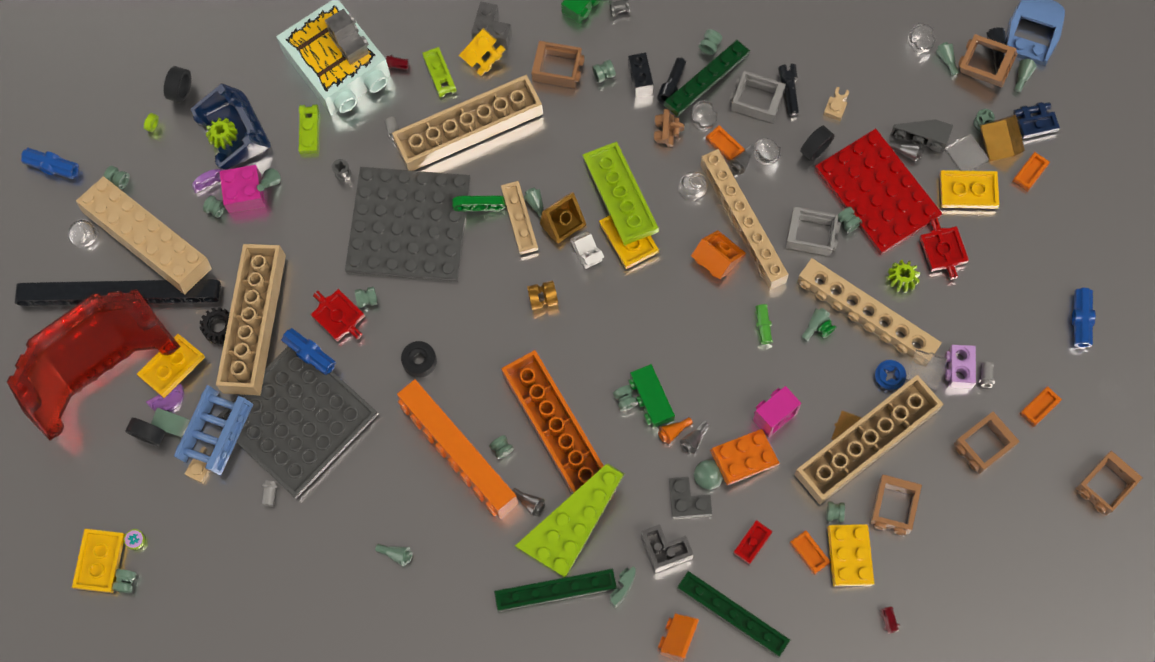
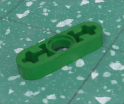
(478, 203)

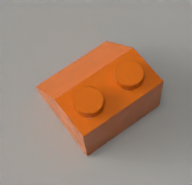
(718, 254)
(678, 638)

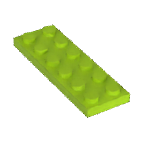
(620, 193)

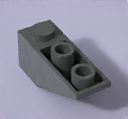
(928, 133)

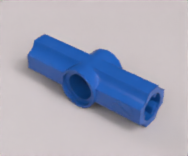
(49, 163)
(1083, 318)
(308, 351)

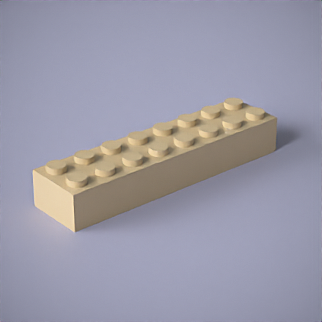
(467, 123)
(144, 235)
(251, 320)
(868, 439)

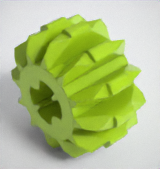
(217, 137)
(903, 282)

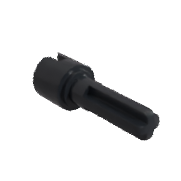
(998, 35)
(790, 78)
(670, 87)

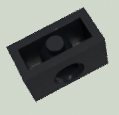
(640, 75)

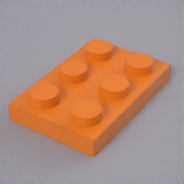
(744, 457)

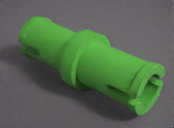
(764, 324)

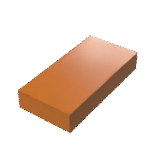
(725, 143)
(1031, 171)
(1040, 406)
(810, 552)

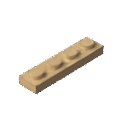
(519, 217)

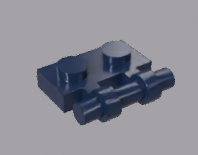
(1038, 124)

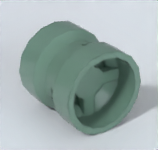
(710, 42)
(604, 71)
(118, 178)
(849, 220)
(366, 297)
(625, 398)
(121, 577)

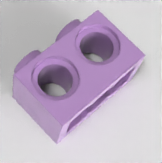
(966, 366)

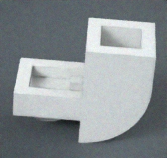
(586, 249)

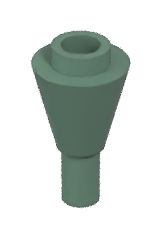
(946, 53)
(1025, 70)
(270, 178)
(534, 199)
(818, 318)
(399, 554)

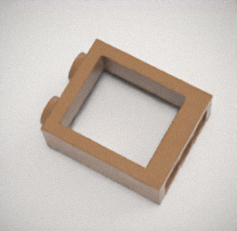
(559, 50)
(1005, 67)
(999, 429)
(1120, 468)
(901, 486)

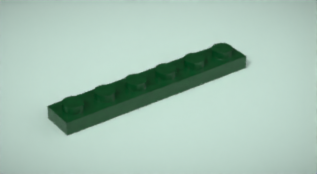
(706, 78)
(555, 590)
(733, 614)

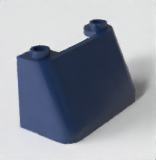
(235, 106)

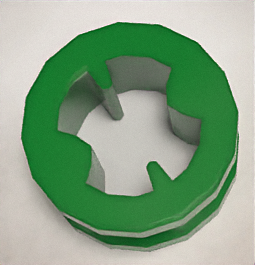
(826, 329)

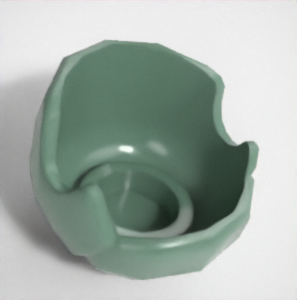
(708, 474)

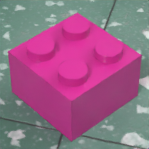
(241, 190)
(776, 411)

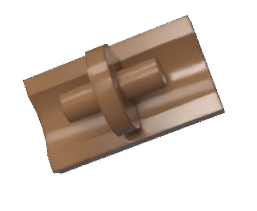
(671, 128)

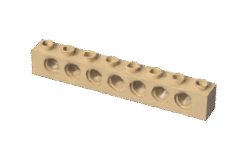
(744, 219)
(863, 301)

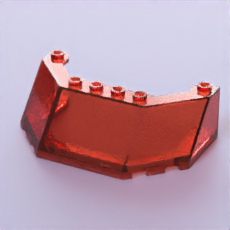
(80, 350)

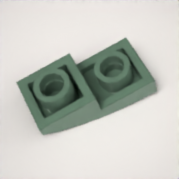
(170, 422)
(626, 579)

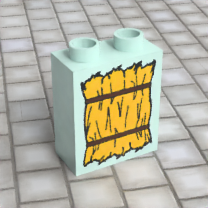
(324, 66)

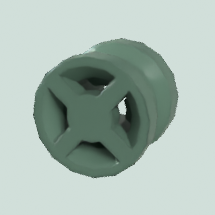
(985, 115)
(213, 206)
(501, 447)
(835, 511)

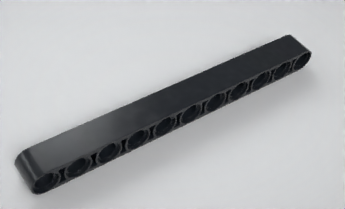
(152, 291)

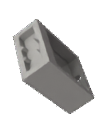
(760, 83)
(816, 217)

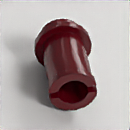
(398, 63)
(890, 620)

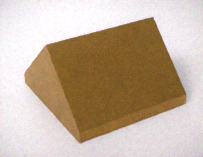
(1002, 138)
(562, 218)

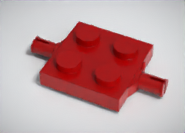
(944, 248)
(337, 315)

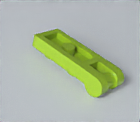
(439, 71)
(308, 129)

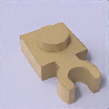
(836, 106)
(197, 468)

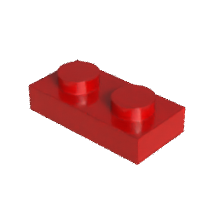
(752, 542)

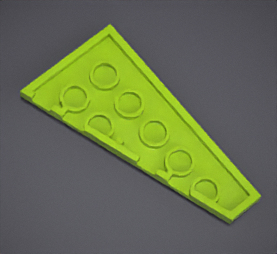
(566, 530)

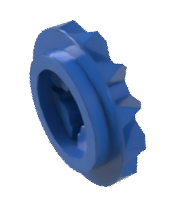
(889, 366)

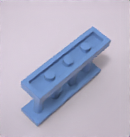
(228, 436)

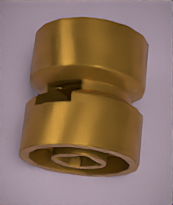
(549, 293)

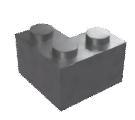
(487, 18)
(346, 36)
(664, 554)

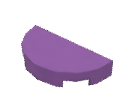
(206, 180)
(168, 403)

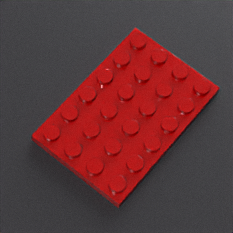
(878, 190)

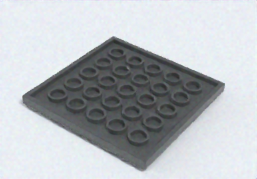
(407, 224)
(300, 421)

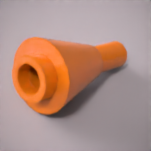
(669, 432)

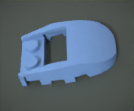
(1040, 11)

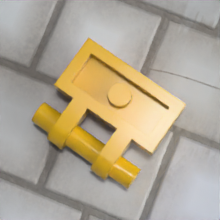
(478, 47)

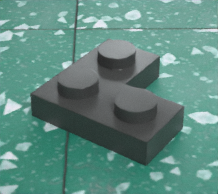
(684, 504)

